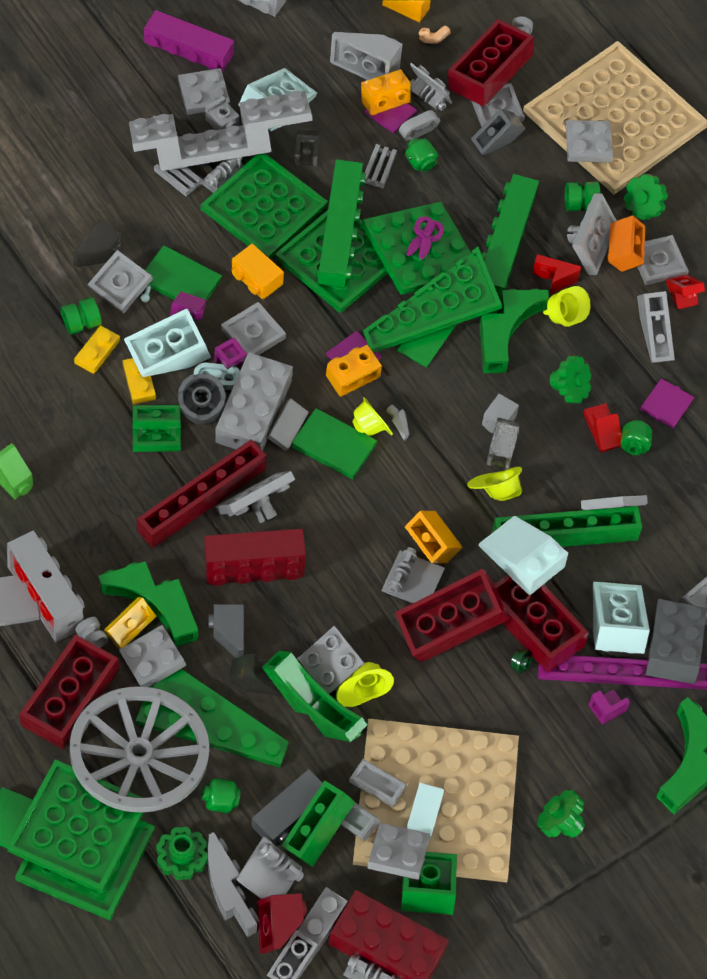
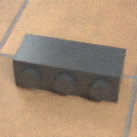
(284, 811)

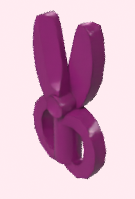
(424, 236)

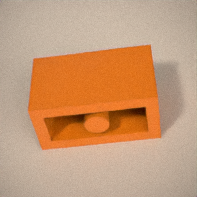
(626, 243)

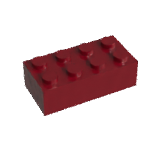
(490, 62)
(254, 556)
(452, 615)
(541, 623)
(68, 688)
(387, 939)

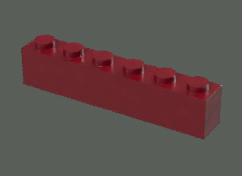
(201, 493)

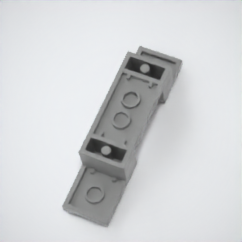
(220, 144)

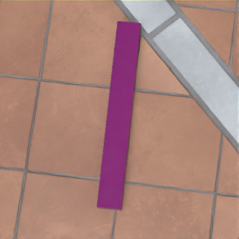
(615, 672)

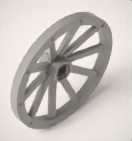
(139, 746)

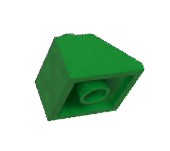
(435, 888)

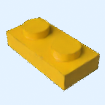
(97, 349)
(140, 387)
(130, 623)

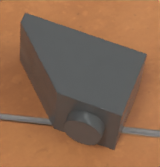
(498, 132)
(229, 627)

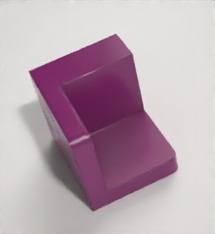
(186, 301)
(230, 354)
(608, 705)

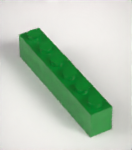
(340, 223)
(509, 229)
(585, 526)

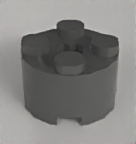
(207, 411)

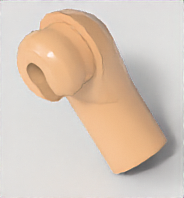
(434, 38)

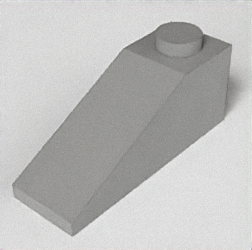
(656, 326)

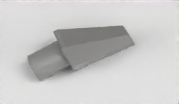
(399, 420)

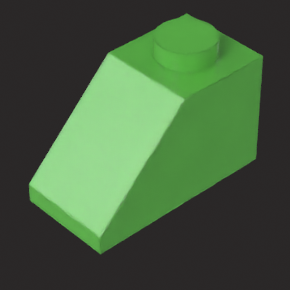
(14, 473)

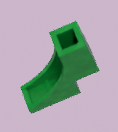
(498, 328)
(165, 599)
(309, 698)
(692, 773)

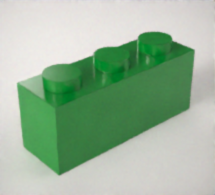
(318, 823)

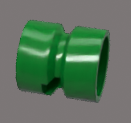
(579, 196)
(83, 315)

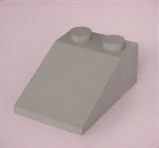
(365, 54)

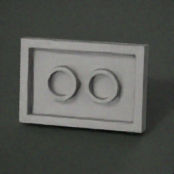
(592, 236)
(257, 497)

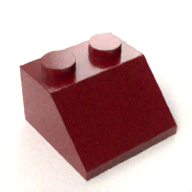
(278, 919)

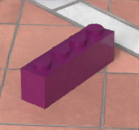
(188, 41)

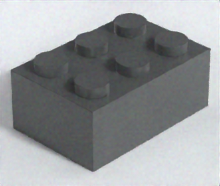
(676, 641)

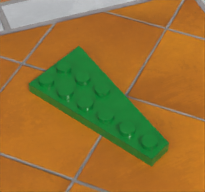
(445, 301)
(225, 723)

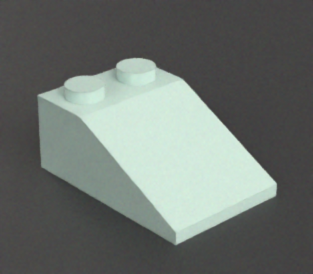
(277, 83)
(168, 345)
(525, 553)
(619, 618)

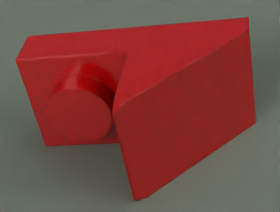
(561, 272)
(685, 290)
(604, 427)

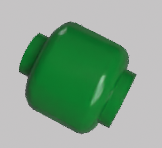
(421, 154)
(636, 437)
(221, 795)

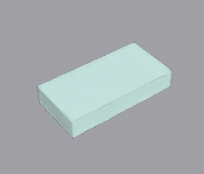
(425, 808)

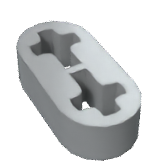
(419, 125)

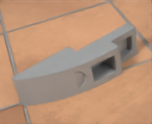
(223, 881)
(309, 937)

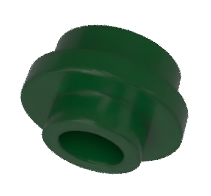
(521, 660)

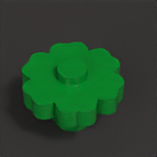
(645, 197)
(572, 379)
(562, 815)
(182, 853)

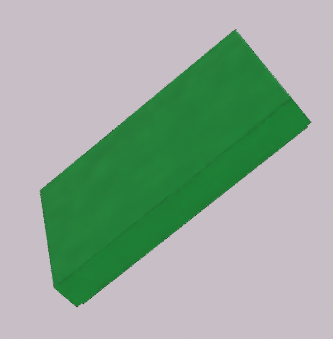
(178, 273)
(334, 443)

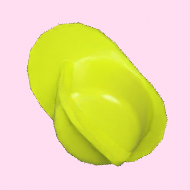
(568, 306)
(368, 421)
(499, 485)
(364, 685)

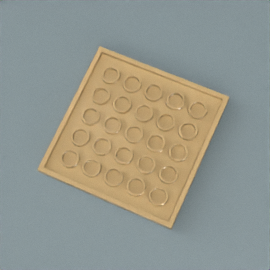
(643, 113)
(477, 798)

